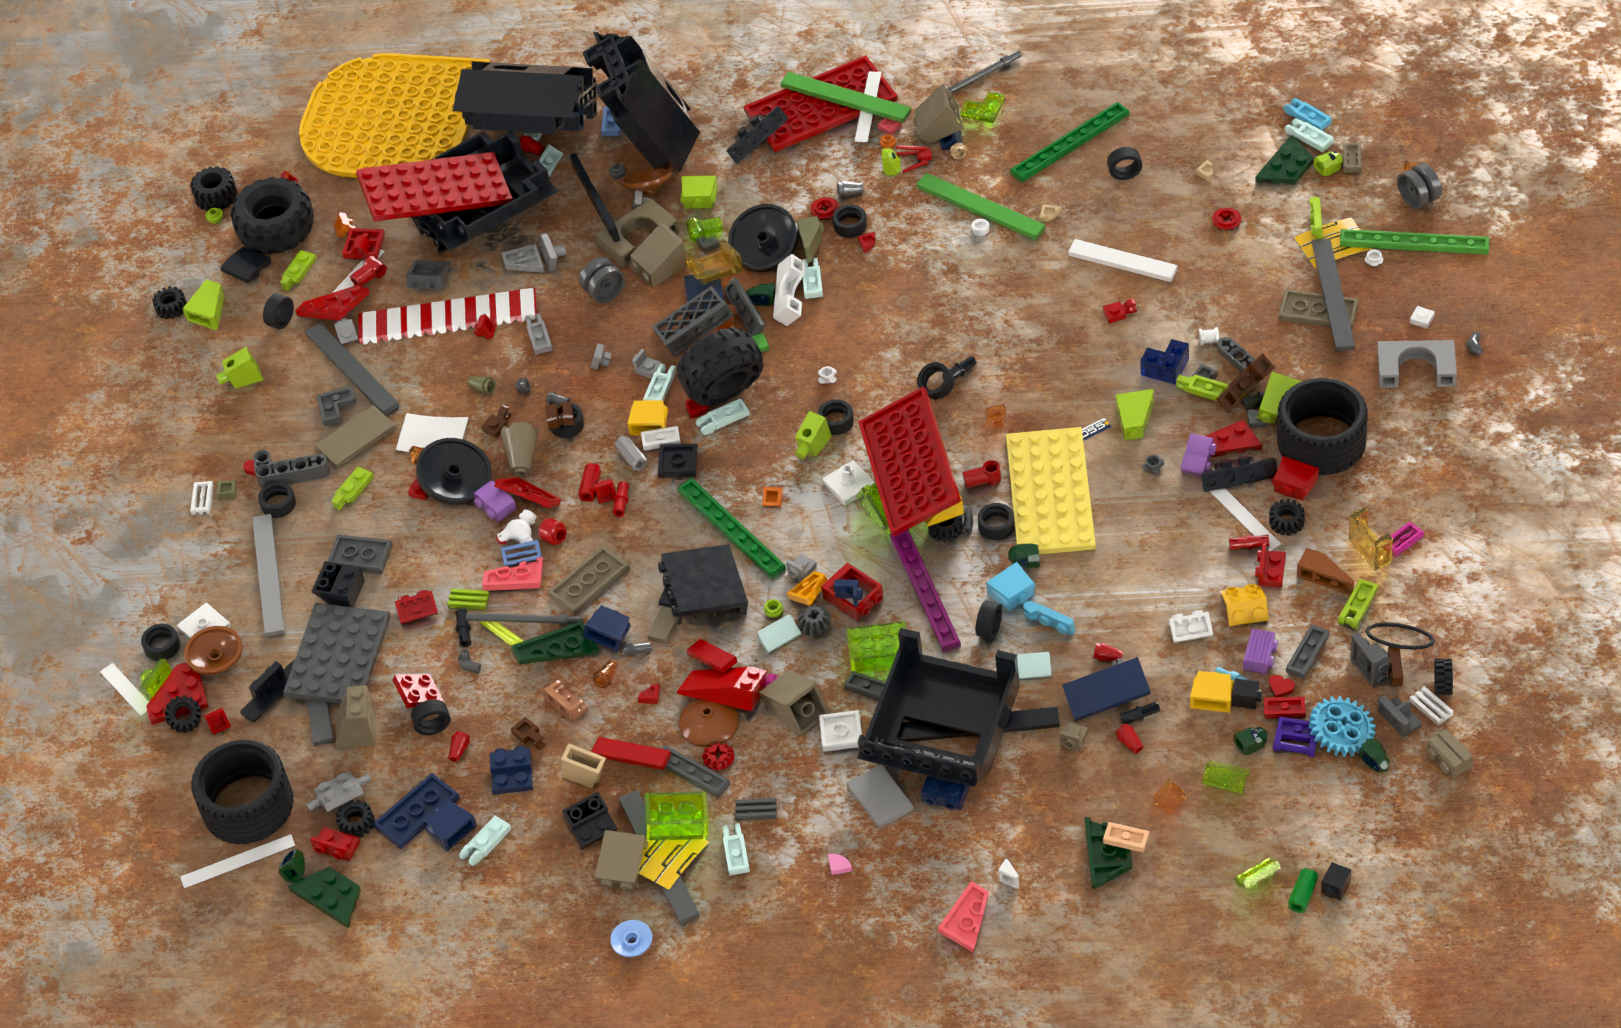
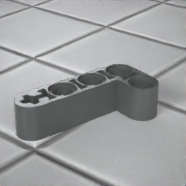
(289, 470)

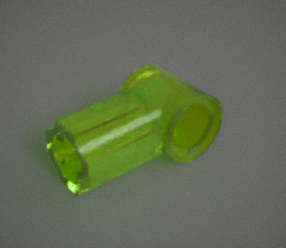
(698, 228)

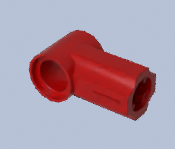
(371, 268)
(989, 474)

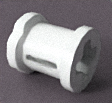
(1208, 336)

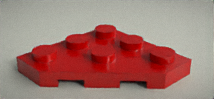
(333, 305)
(178, 683)

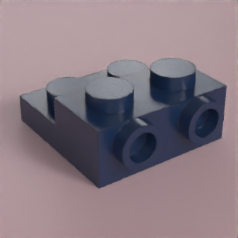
(511, 770)
(944, 793)

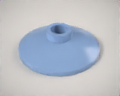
(631, 931)

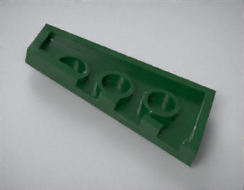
(555, 645)

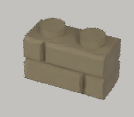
(1449, 753)

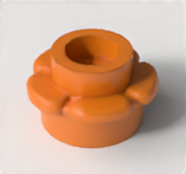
(888, 141)

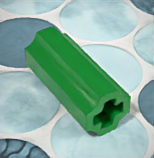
(1303, 890)

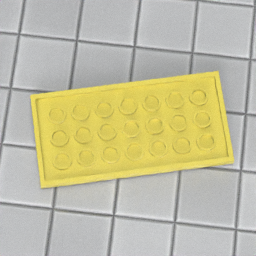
(1051, 490)

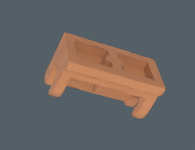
(565, 701)

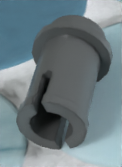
(553, 398)

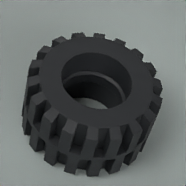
(213, 188)

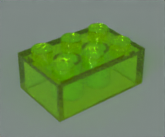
(873, 646)
(676, 815)

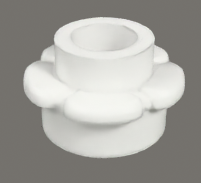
(1374, 258)

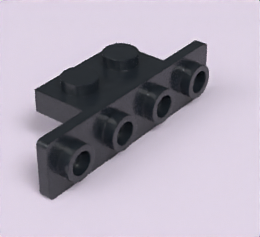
(755, 133)
(1238, 472)
(266, 690)

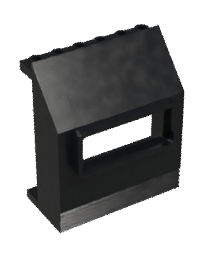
(944, 696)

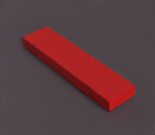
(631, 753)

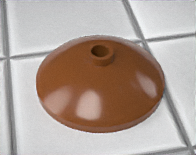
(646, 179)
(213, 650)
(709, 728)

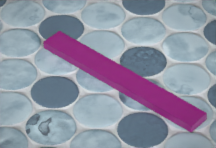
(925, 591)

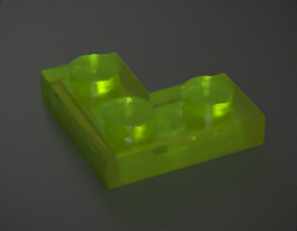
(984, 111)

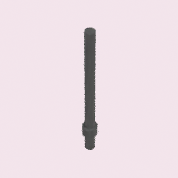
(1004, 62)
(563, 619)

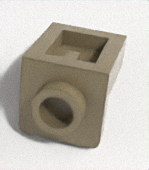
(1073, 736)

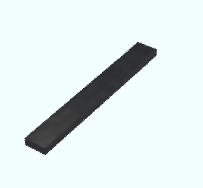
(595, 198)
(1018, 721)

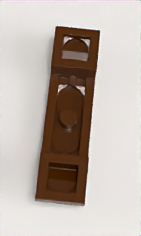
(1244, 382)

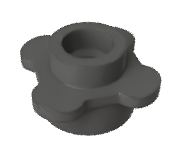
(1153, 464)

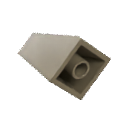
(937, 116)
(659, 256)
(795, 701)
(355, 719)

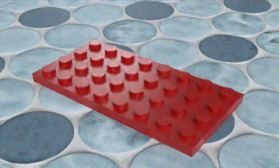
(814, 115)
(433, 186)
(909, 461)

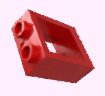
(849, 572)

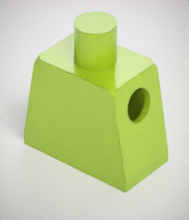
(240, 369)
(812, 435)

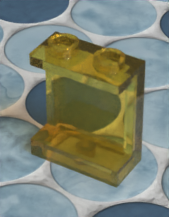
(715, 265)
(1373, 549)

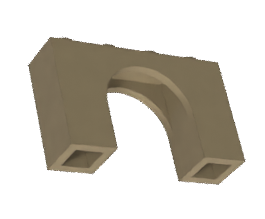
(646, 216)

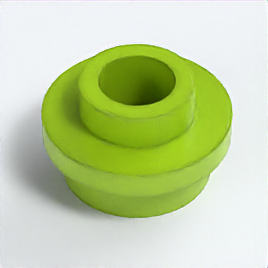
(214, 215)
(773, 604)

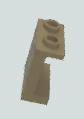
(620, 859)

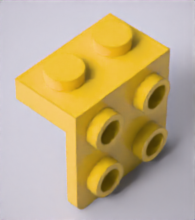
(1245, 604)

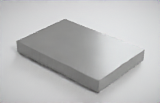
(880, 796)

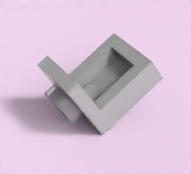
(346, 331)

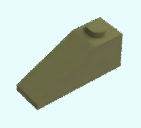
(810, 235)

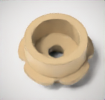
(958, 151)

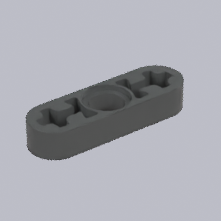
(1234, 349)

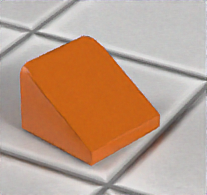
(772, 496)

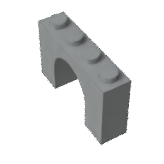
(1436, 352)

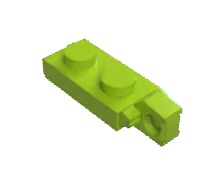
(297, 269)
(1200, 386)
(352, 487)

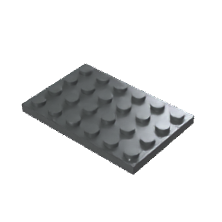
(336, 652)

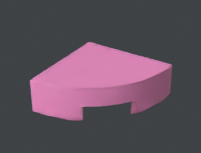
(839, 864)

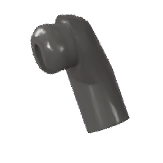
(1473, 345)
(968, 520)
(632, 649)
(466, 663)

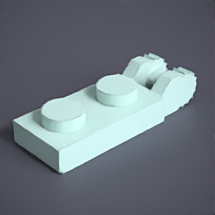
(1309, 135)
(812, 280)
(660, 383)
(722, 416)
(485, 840)
(735, 851)

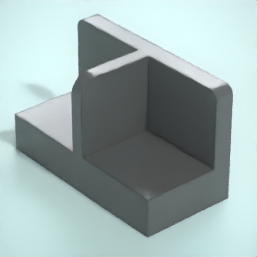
(1398, 715)

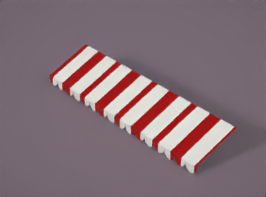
(445, 315)

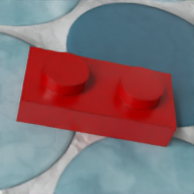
(1284, 707)

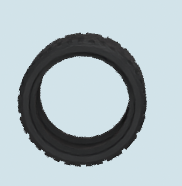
(1328, 399)
(233, 762)

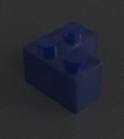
(1165, 365)

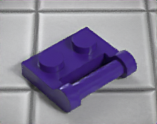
(1294, 730)

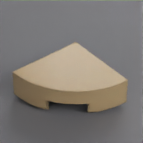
(1205, 171)
(1049, 213)

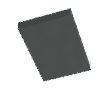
(363, 552)

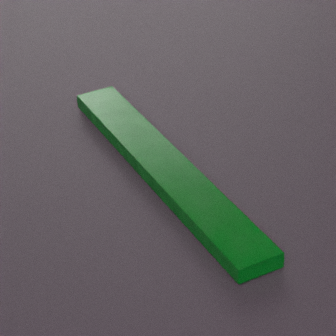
(1069, 142)
(731, 528)

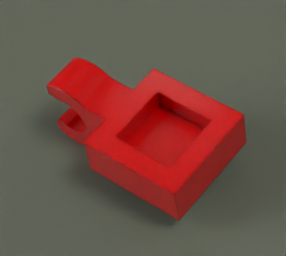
(1116, 311)

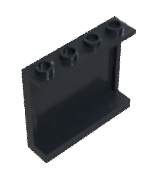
(702, 581)

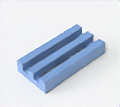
(518, 546)

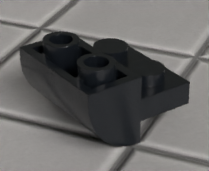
(588, 820)

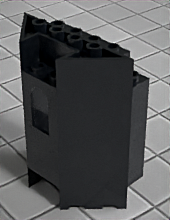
(526, 97)
(642, 101)
(526, 182)

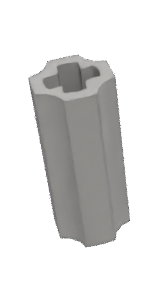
(630, 453)

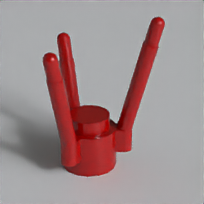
(922, 153)

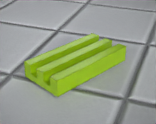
(468, 596)

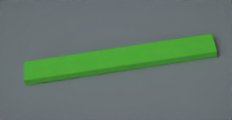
(846, 97)
(981, 206)
(1414, 241)

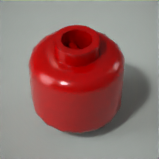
(552, 531)

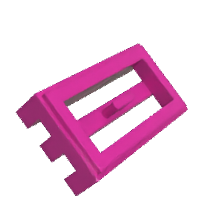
(1407, 539)

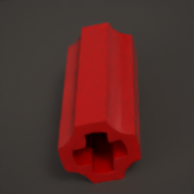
(590, 477)

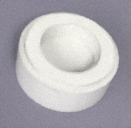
(980, 227)

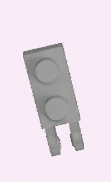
(538, 335)

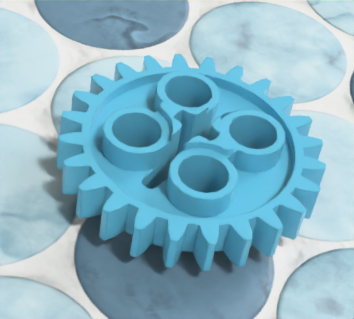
(1334, 726)

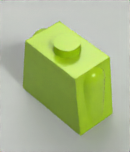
(698, 191)

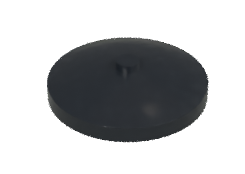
(764, 237)
(452, 470)

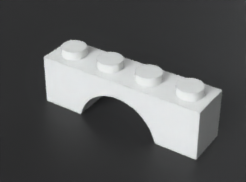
(789, 274)

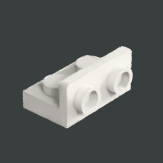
(1190, 627)

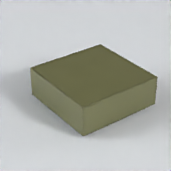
(226, 489)

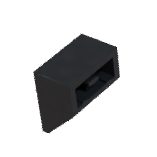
(339, 584)

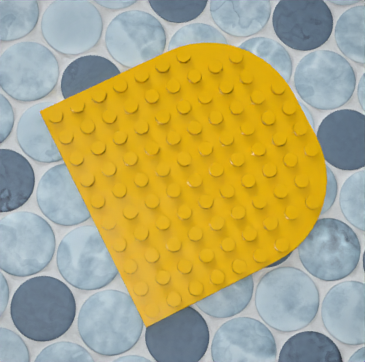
(384, 112)

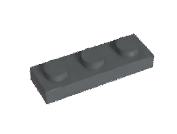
(1307, 651)

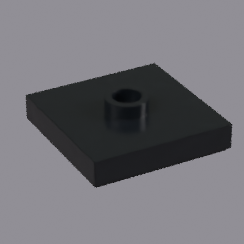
(677, 460)

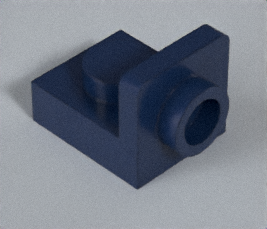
(848, 589)

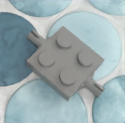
(338, 791)

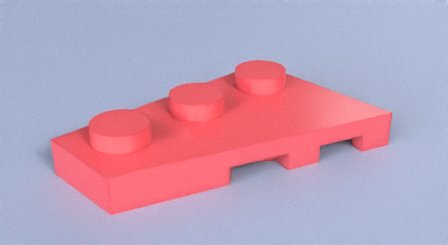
(520, 577)
(965, 917)

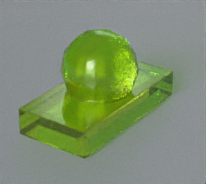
(153, 678)

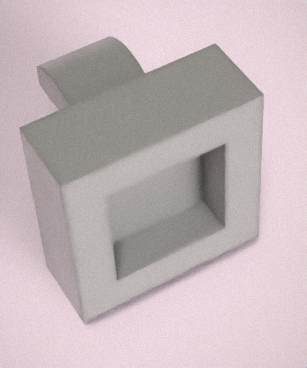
(638, 200)
(600, 357)

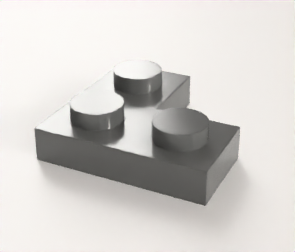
(331, 402)

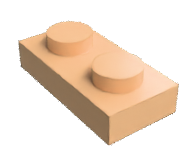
(1126, 837)

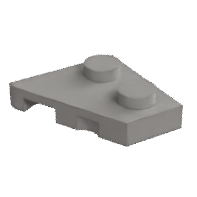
(523, 259)

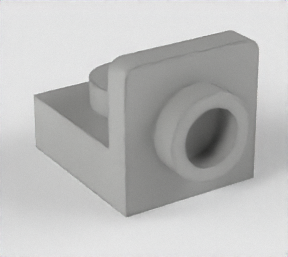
(644, 365)
(800, 567)

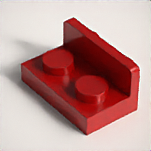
(1271, 567)
(416, 606)
(335, 844)

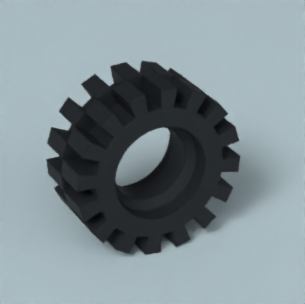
(167, 295)
(1286, 508)
(947, 532)
(1443, 676)
(188, 724)
(351, 810)

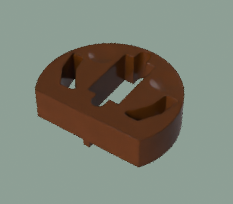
(1395, 669)

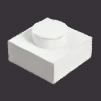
(1422, 317)

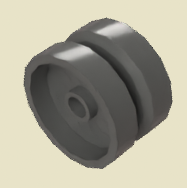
(1419, 186)
(602, 280)

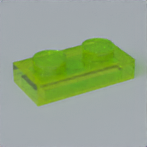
(1263, 870)

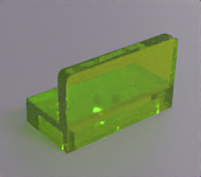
(1225, 776)

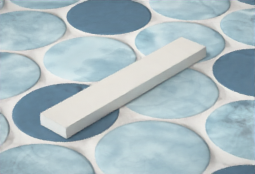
(1123, 260)

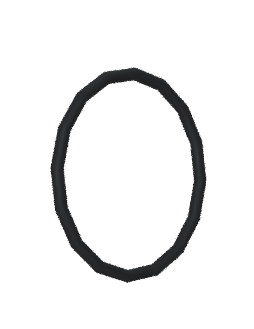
(1367, 631)

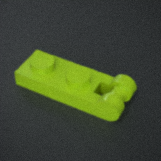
(1316, 217)
(1358, 603)

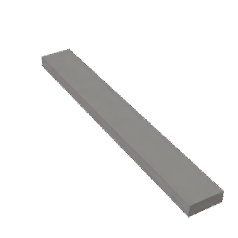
(268, 575)

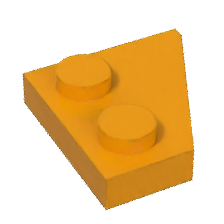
(808, 588)

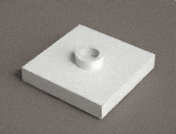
(200, 619)
(840, 730)

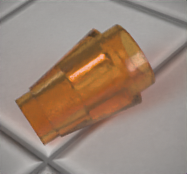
(604, 676)

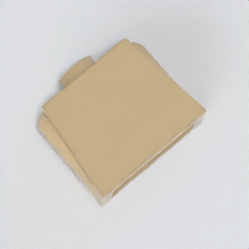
(582, 766)

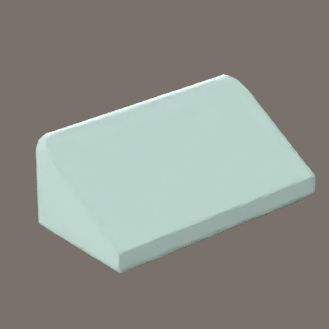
(550, 158)
(778, 633)
(1034, 665)

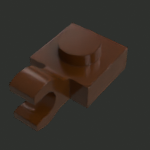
(494, 424)
(527, 730)

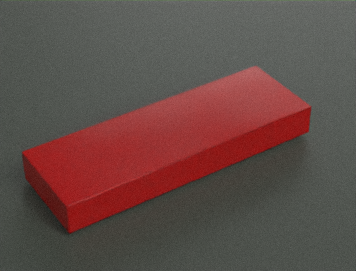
(711, 655)

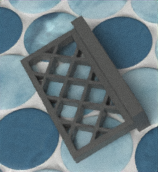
(698, 326)

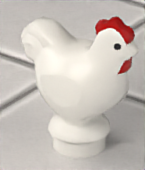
(518, 529)

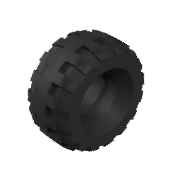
(270, 199)
(720, 366)

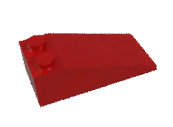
(734, 688)

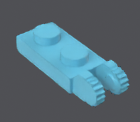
(1308, 114)
(1049, 617)

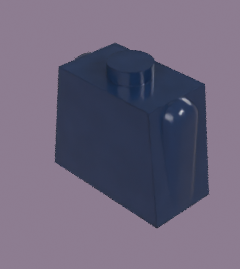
(607, 628)
(449, 824)

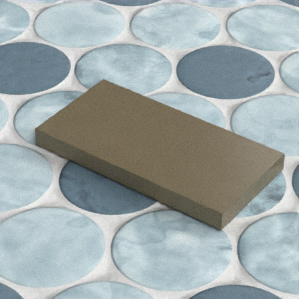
(1311, 308)
(355, 436)
(588, 580)

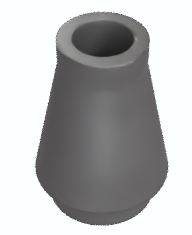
(848, 188)

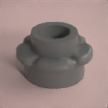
(617, 171)
(523, 385)

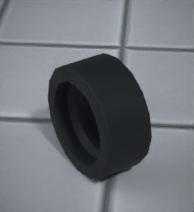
(1119, 155)
(853, 230)
(285, 307)
(929, 370)
(841, 406)
(570, 431)
(281, 509)
(996, 509)
(988, 620)
(156, 631)
(426, 709)

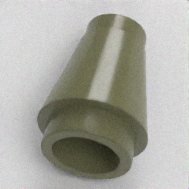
(482, 384)

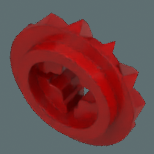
(828, 203)
(1224, 214)
(726, 758)

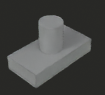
(549, 252)

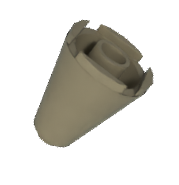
(519, 446)

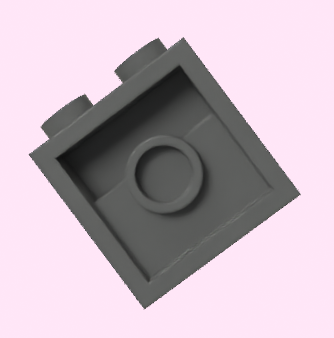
(427, 275)
(1369, 660)

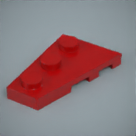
(1235, 438)
(528, 491)

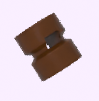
(559, 415)

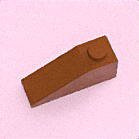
(1323, 571)

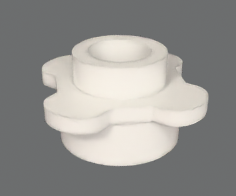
(827, 375)

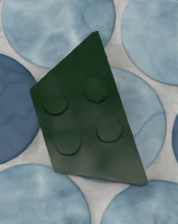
(1286, 164)
(1104, 860)
(329, 893)

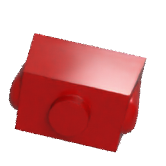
(1295, 478)

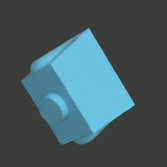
(1011, 587)

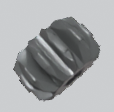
(814, 620)

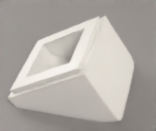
(1008, 875)

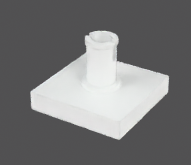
(847, 482)

